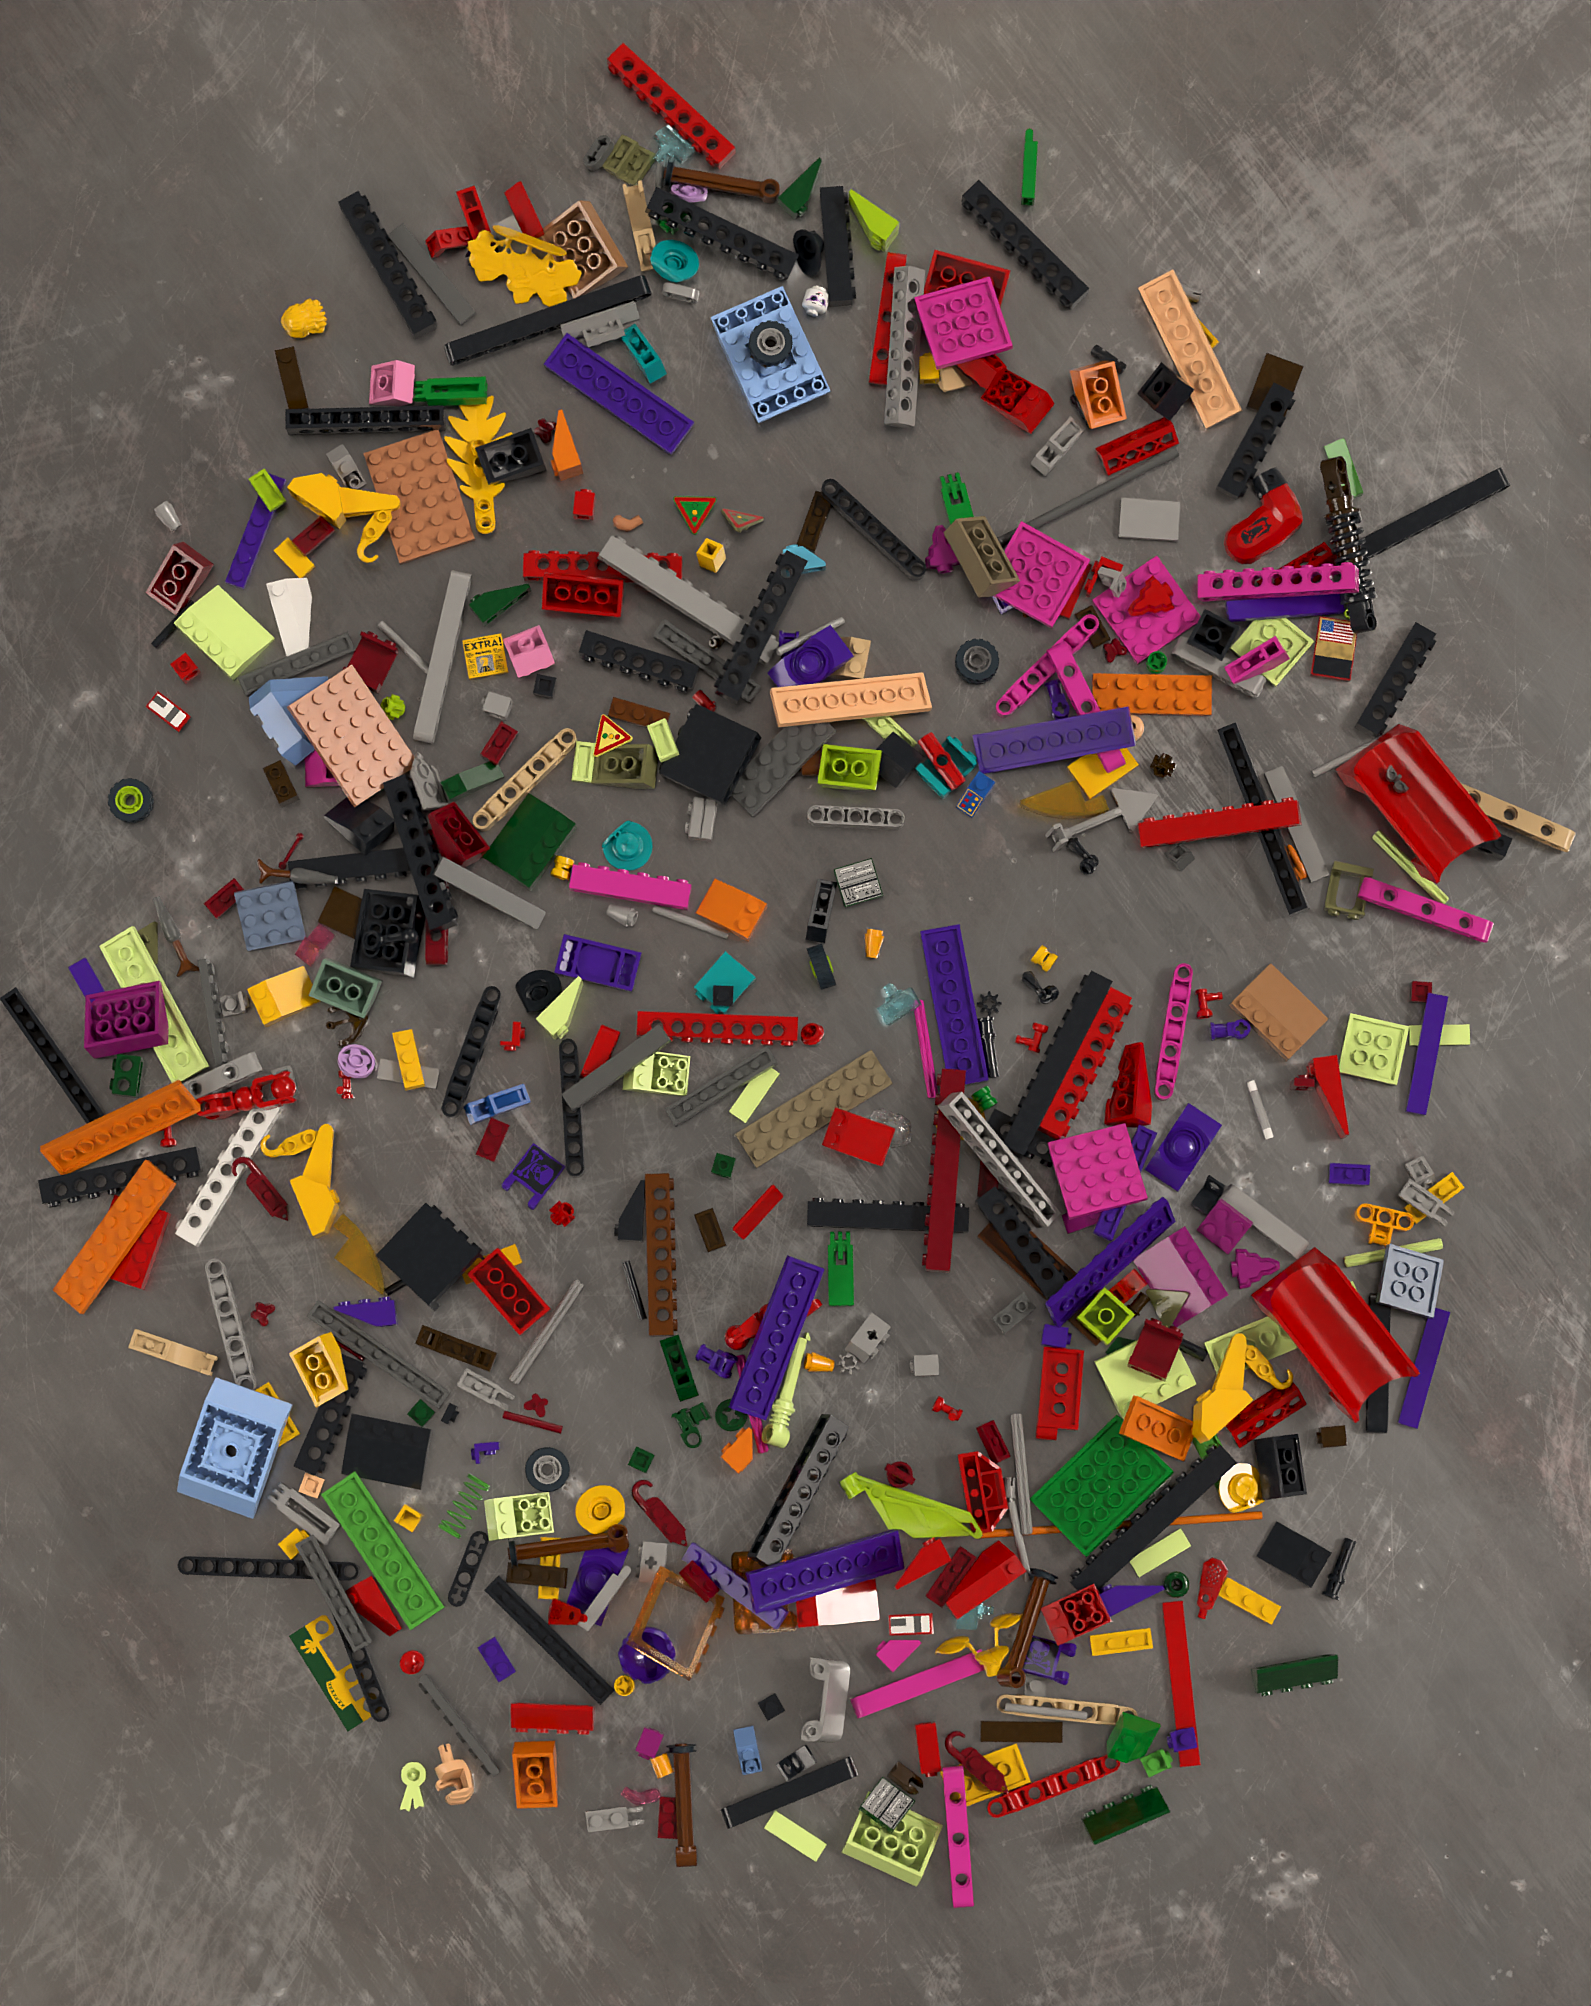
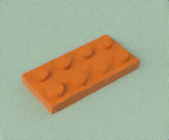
(1157, 1428)

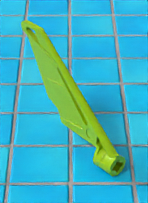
(911, 1512)

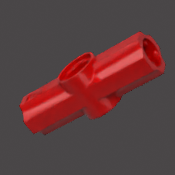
(934, 750)

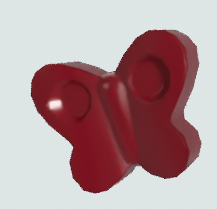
(544, 429)
(1113, 649)
(261, 1313)
(536, 1404)

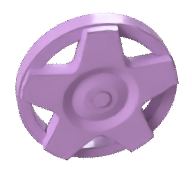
(689, 193)
(355, 1061)

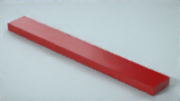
(1180, 1676)

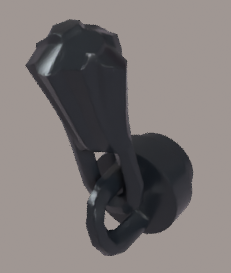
(1087, 865)
(1050, 992)

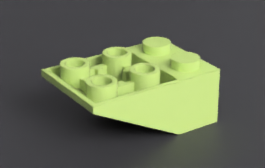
(660, 1075)
(518, 1516)

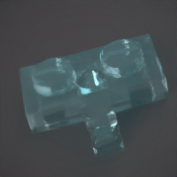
(672, 145)
(898, 1003)
(969, 1620)

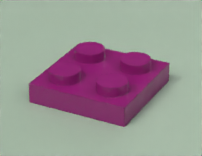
(1224, 1226)

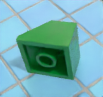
(1131, 1738)

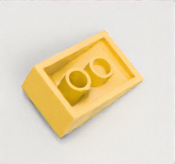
(282, 996)
(321, 1368)

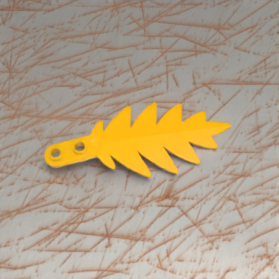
(476, 432)

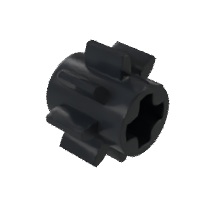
(993, 1000)

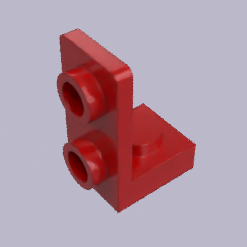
(446, 239)
(1104, 562)

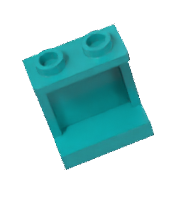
(963, 760)
(724, 973)

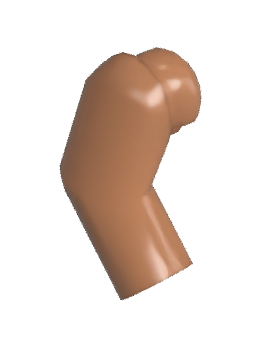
(626, 524)

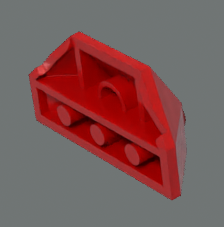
(982, 1490)

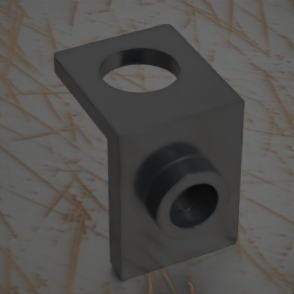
(1208, 1195)
(796, 1762)

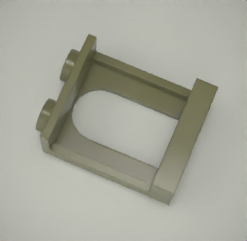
(1330, 902)

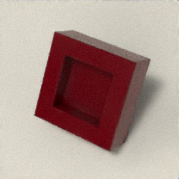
(1420, 990)

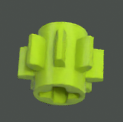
(393, 706)

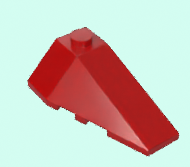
(1131, 1093)
(989, 1574)

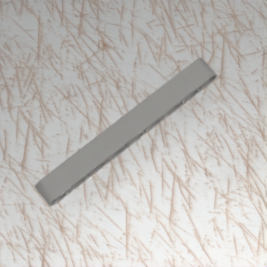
(442, 657)

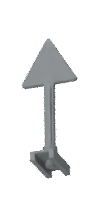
(1131, 806)

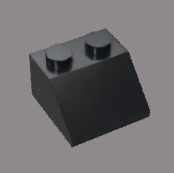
(1165, 391)
(1213, 635)
(897, 759)

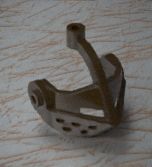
(357, 1026)

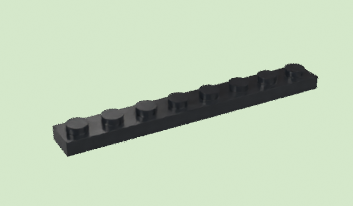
(549, 1640)

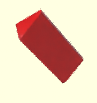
(524, 211)
(757, 1212)

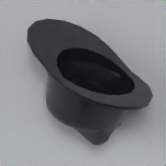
(809, 248)

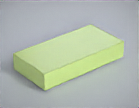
(663, 740)
(583, 762)

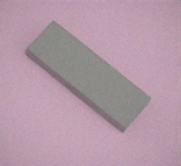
(390, 1071)

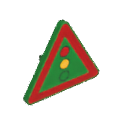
(694, 509)

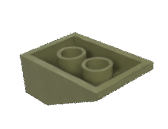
(627, 767)

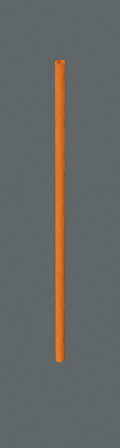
(1179, 1521)

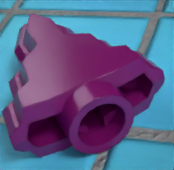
(940, 553)
(1251, 1267)

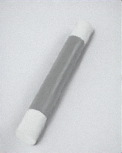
(1260, 1109)

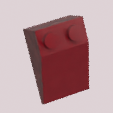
(179, 577)
(456, 836)

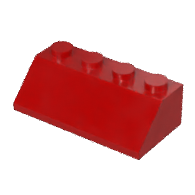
(582, 594)
(552, 1716)

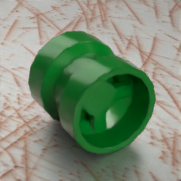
(1158, 659)
(984, 1099)

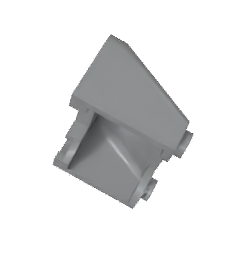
(831, 1722)

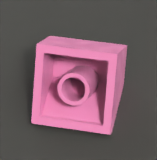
(392, 384)
(529, 651)

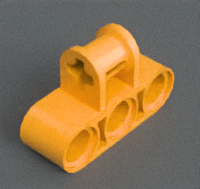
(1379, 1228)

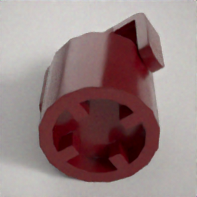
(899, 1474)

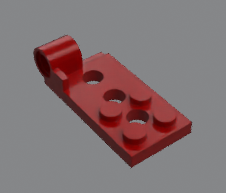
(1048, 1420)

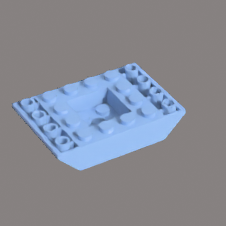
(776, 387)
(251, 1425)

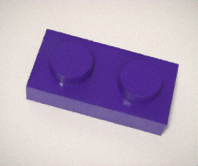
(1349, 1174)
(496, 1659)

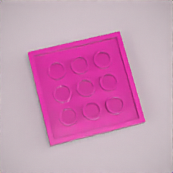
(963, 323)
(1046, 574)
(1150, 631)
(1097, 1171)

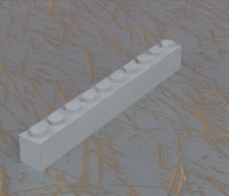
(679, 593)

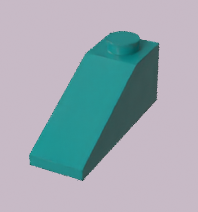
(643, 354)

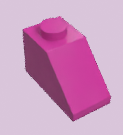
(895, 1652)

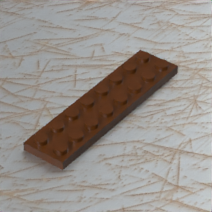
(997, 1245)

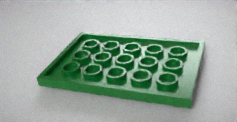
(1101, 1487)

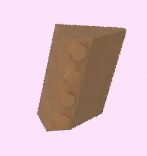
(588, 244)
(1278, 1012)

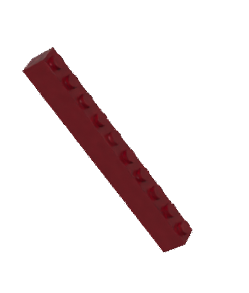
(943, 1178)

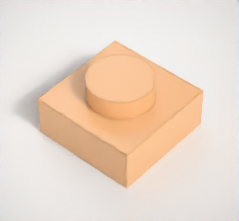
(311, 1485)

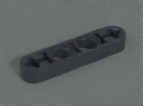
(470, 1569)

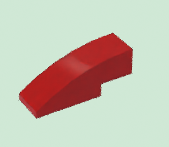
(472, 211)

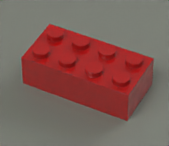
(509, 1291)

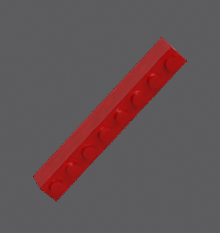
(1220, 823)

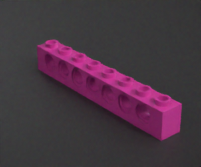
(1347, 584)

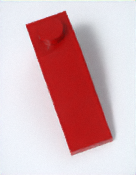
(372, 1605)

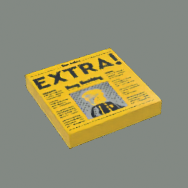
(485, 656)

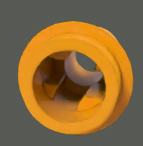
(873, 942)
(818, 1363)

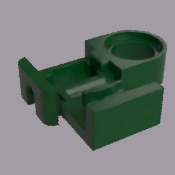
(688, 1419)

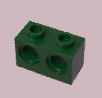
(133, 1076)

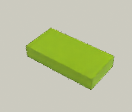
(267, 490)

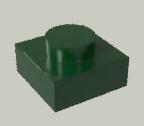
(421, 1413)
(641, 1459)

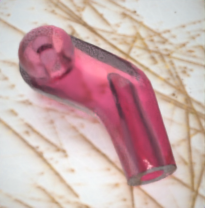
(641, 1798)

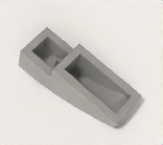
(1057, 446)

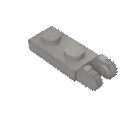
(1424, 1201)
(483, 1388)
(612, 1818)

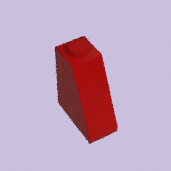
(928, 1748)

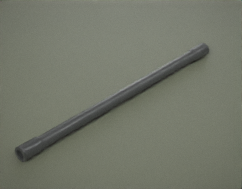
(1162, 458)

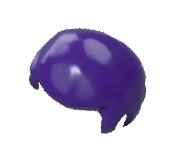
(641, 1666)

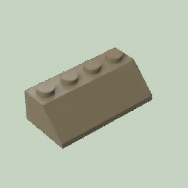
(981, 556)

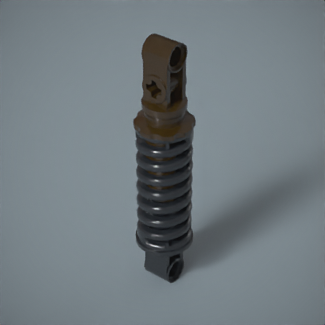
(1344, 522)

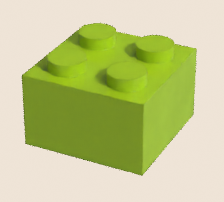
(1105, 1316)

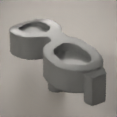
(1391, 776)

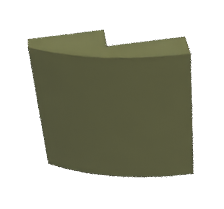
(629, 161)

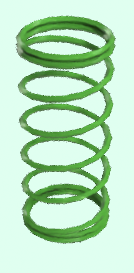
(448, 1529)

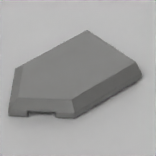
(427, 784)

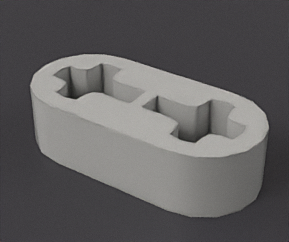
(680, 292)

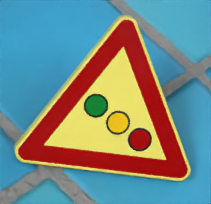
(609, 736)

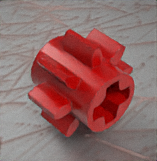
(562, 1213)

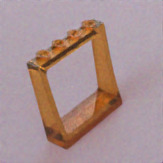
(635, 1638)

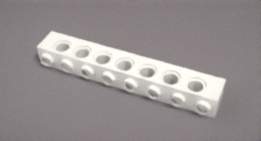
(218, 1200)

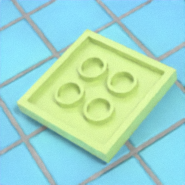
(1290, 636)
(1373, 1049)

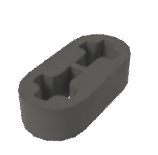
(598, 153)

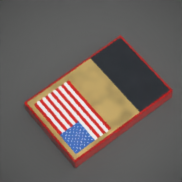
(1334, 649)

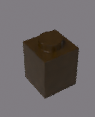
(1331, 1436)

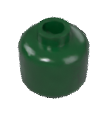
(1183, 1585)

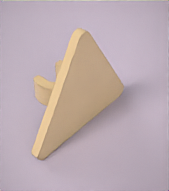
(952, 379)

